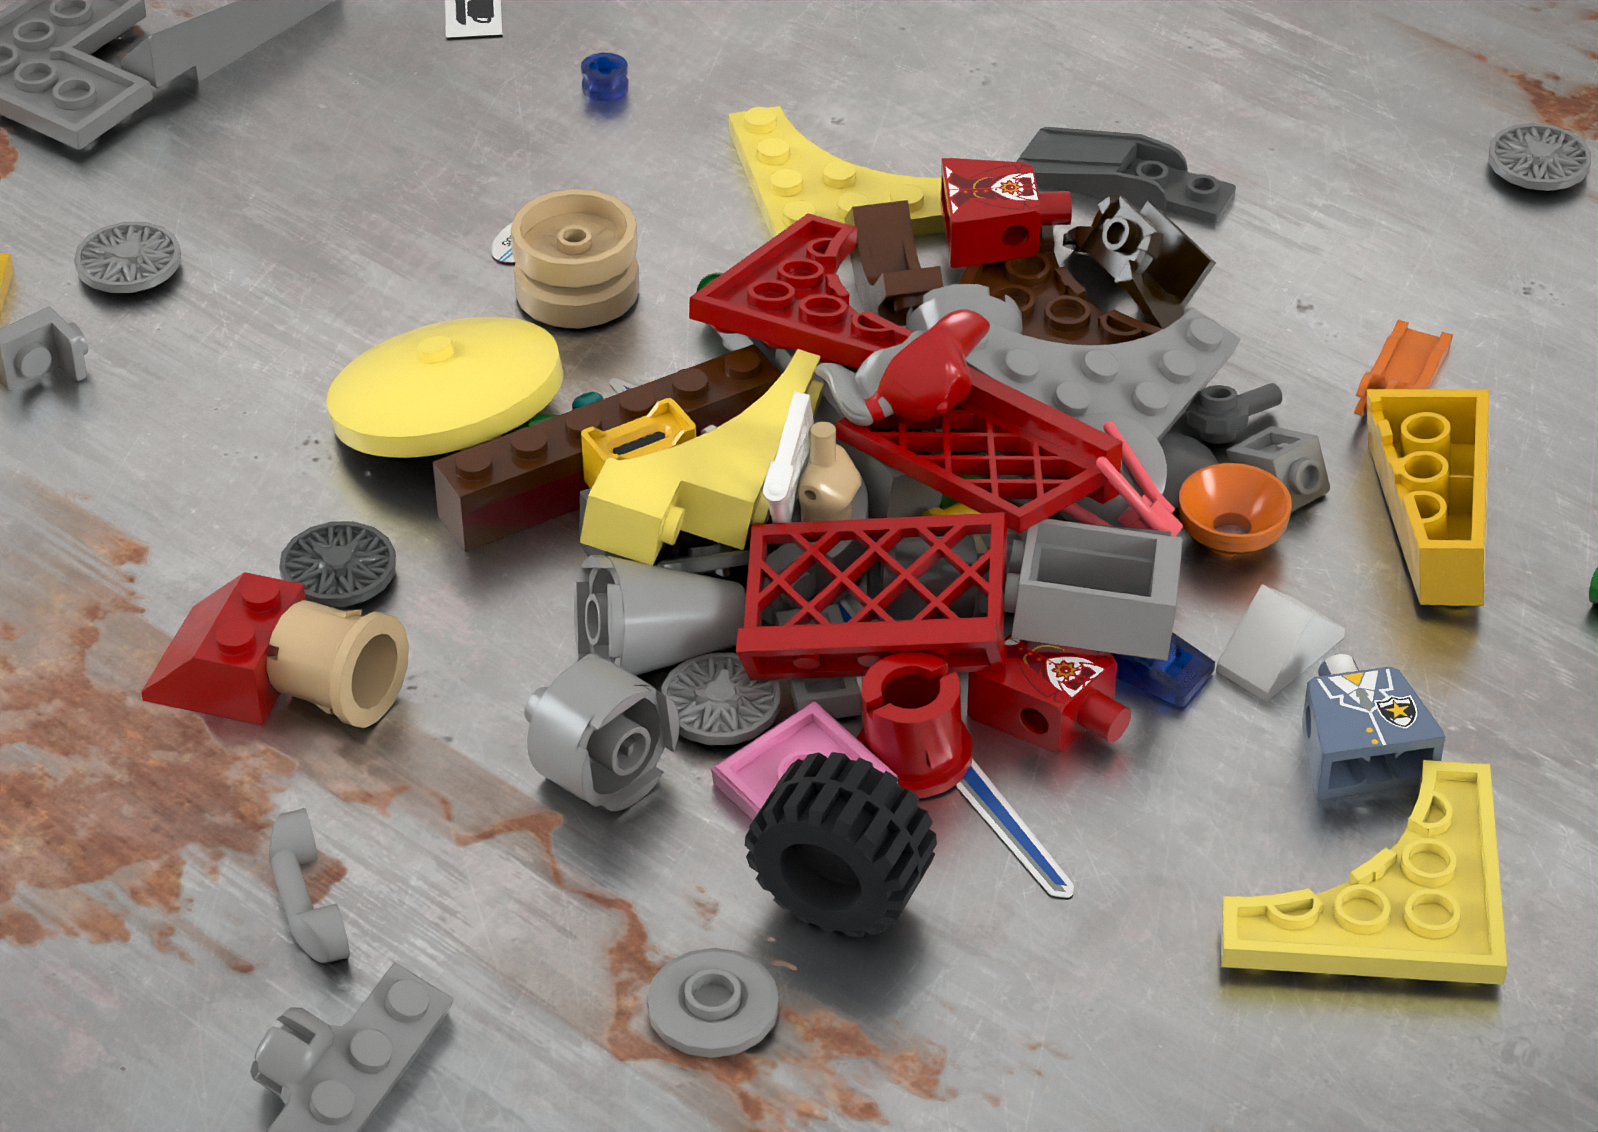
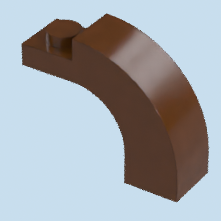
(887, 261)

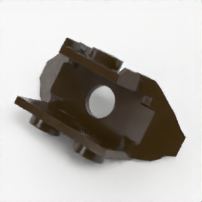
(1145, 257)

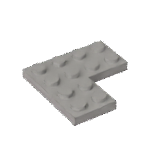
(52, 77)

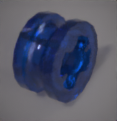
(604, 76)

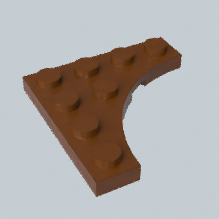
(1053, 301)

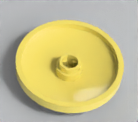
(445, 387)

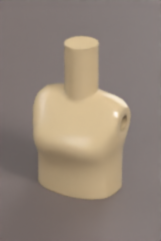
(828, 480)

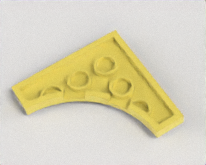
(800, 178)
(1406, 912)

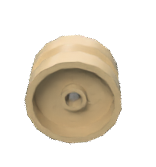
(575, 258)

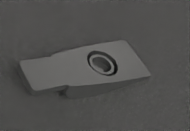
(1127, 166)

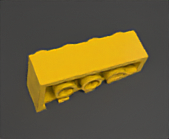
(1435, 481)

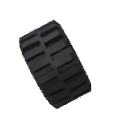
(841, 844)

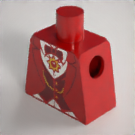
(995, 210)
(1049, 695)

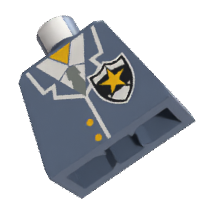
(1365, 730)

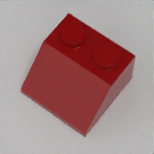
(223, 651)

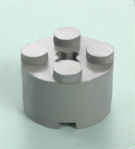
(600, 733)

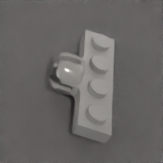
(343, 1073)

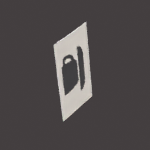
(473, 18)

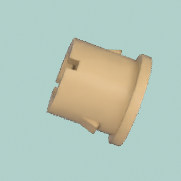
(340, 660)

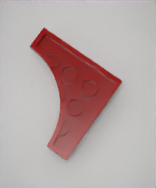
(795, 298)

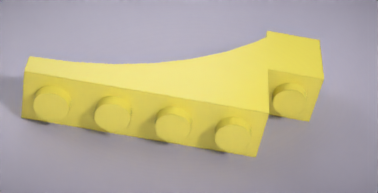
(701, 485)

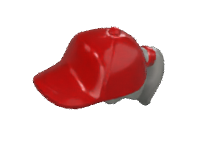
(911, 379)

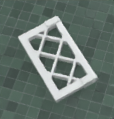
(790, 462)

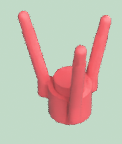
(1145, 511)

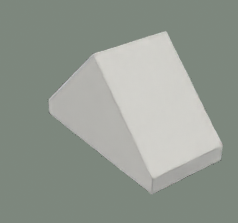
(1276, 643)

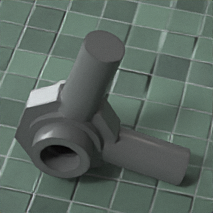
(1221, 412)

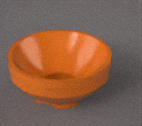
(1238, 497)

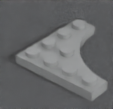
(1140, 378)

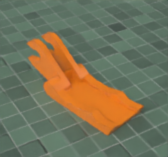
(1405, 362)

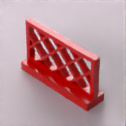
(1005, 421)
(852, 647)

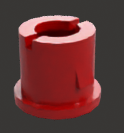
(916, 722)

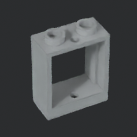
(1096, 560)

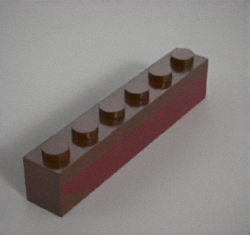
(539, 468)

